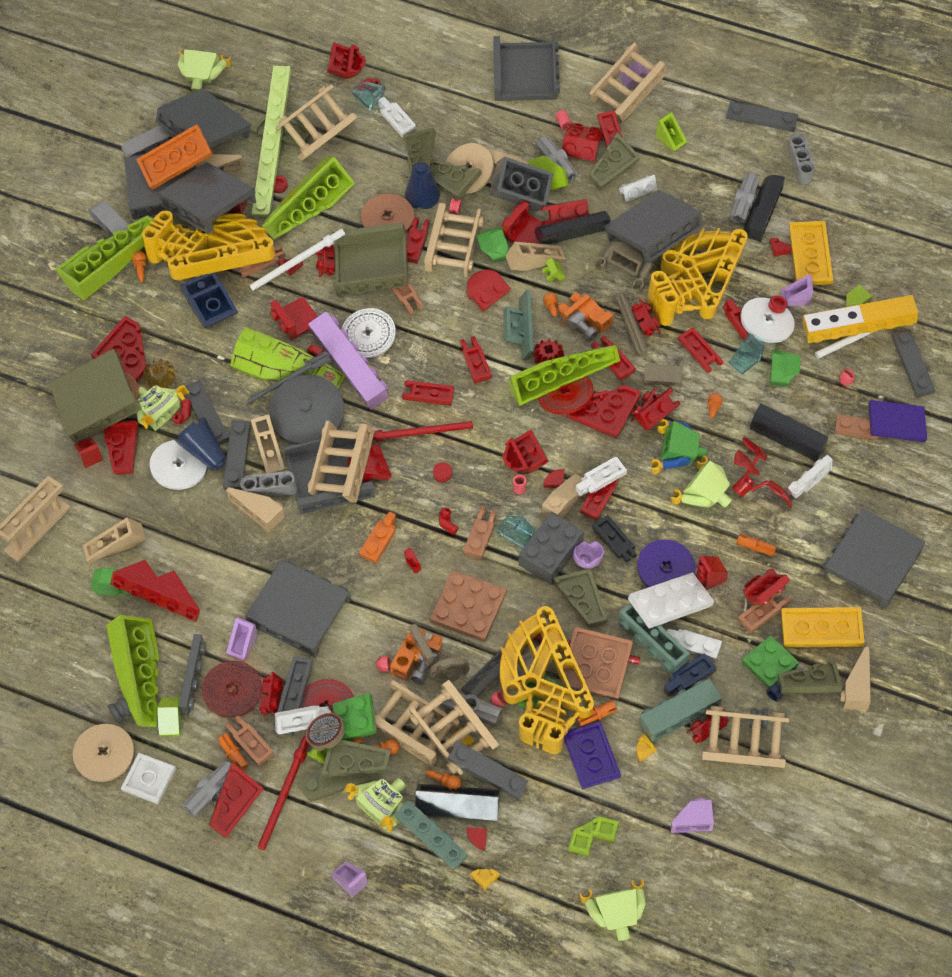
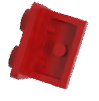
(582, 141)
(521, 225)
(294, 317)

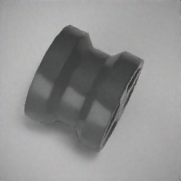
(119, 709)
(764, 723)

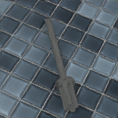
(311, 365)

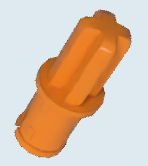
(756, 545)
(598, 713)
(232, 751)

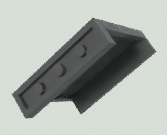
(525, 70)
(202, 108)
(205, 196)
(141, 197)
(655, 224)
(301, 463)
(874, 556)
(297, 607)

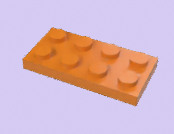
(174, 157)

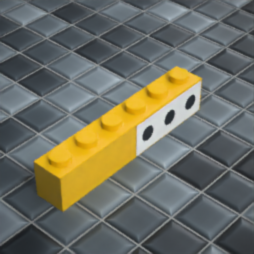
(860, 319)

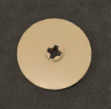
(477, 157)
(106, 738)

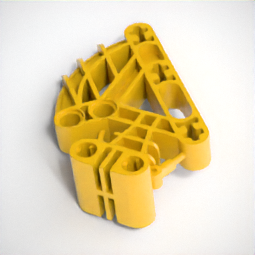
(232, 243)
(670, 295)
(543, 724)

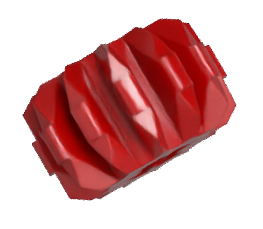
(547, 351)

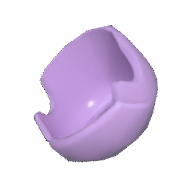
(588, 555)

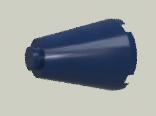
(422, 187)
(202, 444)

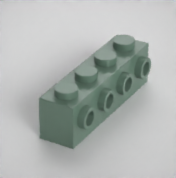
(655, 640)
(679, 710)

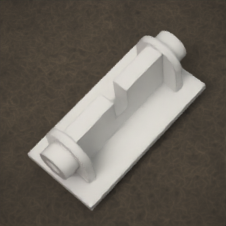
(639, 188)

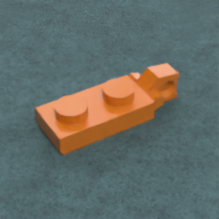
(379, 538)

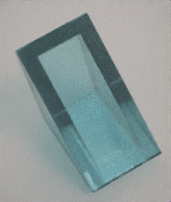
(368, 93)
(747, 354)
(516, 529)

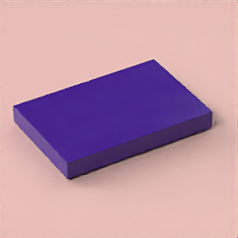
(897, 421)
(591, 755)

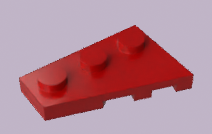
(122, 446)
(234, 800)

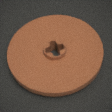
(387, 204)

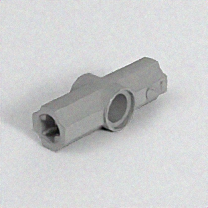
(559, 156)
(744, 198)
(484, 711)
(207, 790)

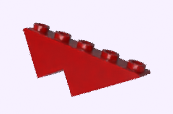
(161, 590)

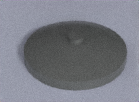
(303, 407)

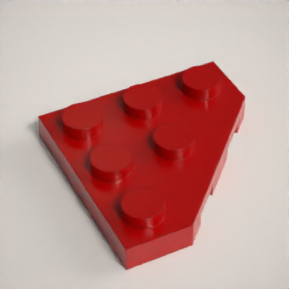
(128, 342)
(608, 410)

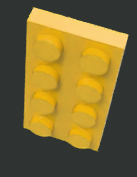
(811, 251)
(822, 627)

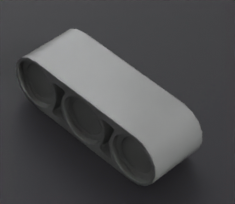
(146, 142)
(801, 158)
(107, 218)
(278, 487)

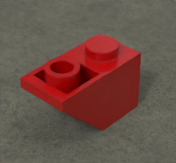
(711, 571)

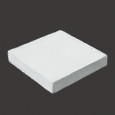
(148, 778)

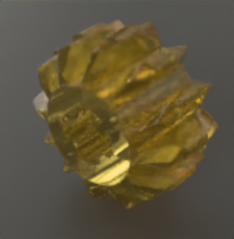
(159, 374)

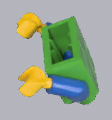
(679, 446)

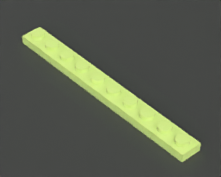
(271, 142)

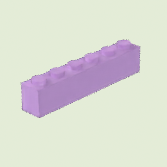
(349, 361)

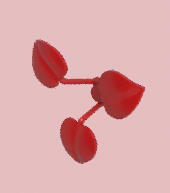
(746, 482)

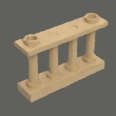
(635, 96)
(319, 139)
(439, 230)
(354, 471)
(33, 518)
(461, 708)
(410, 742)
(733, 754)

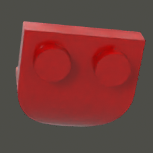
(345, 61)
(486, 288)
(524, 453)
(376, 465)
(761, 588)

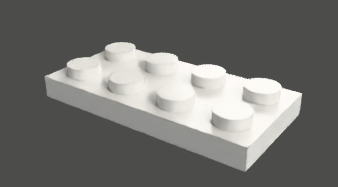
(670, 600)

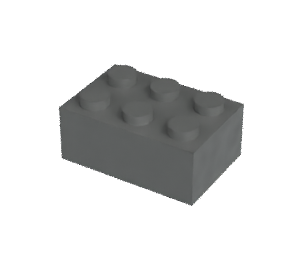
(520, 182)
(550, 548)

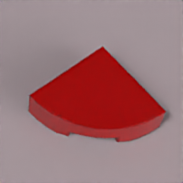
(779, 247)
(292, 270)
(554, 479)
(412, 560)
(477, 837)

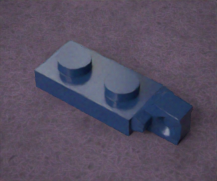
(690, 674)

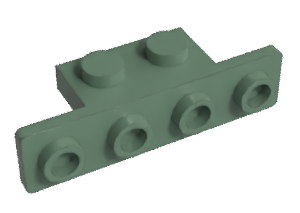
(519, 325)
(431, 835)

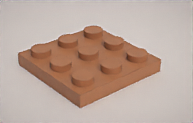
(468, 605)
(600, 660)

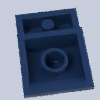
(208, 299)

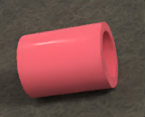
(563, 119)
(519, 484)

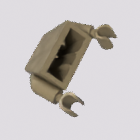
(628, 259)

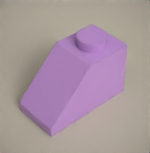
(694, 817)

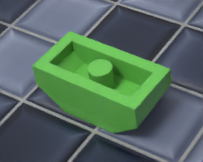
(493, 243)
(783, 367)
(101, 582)

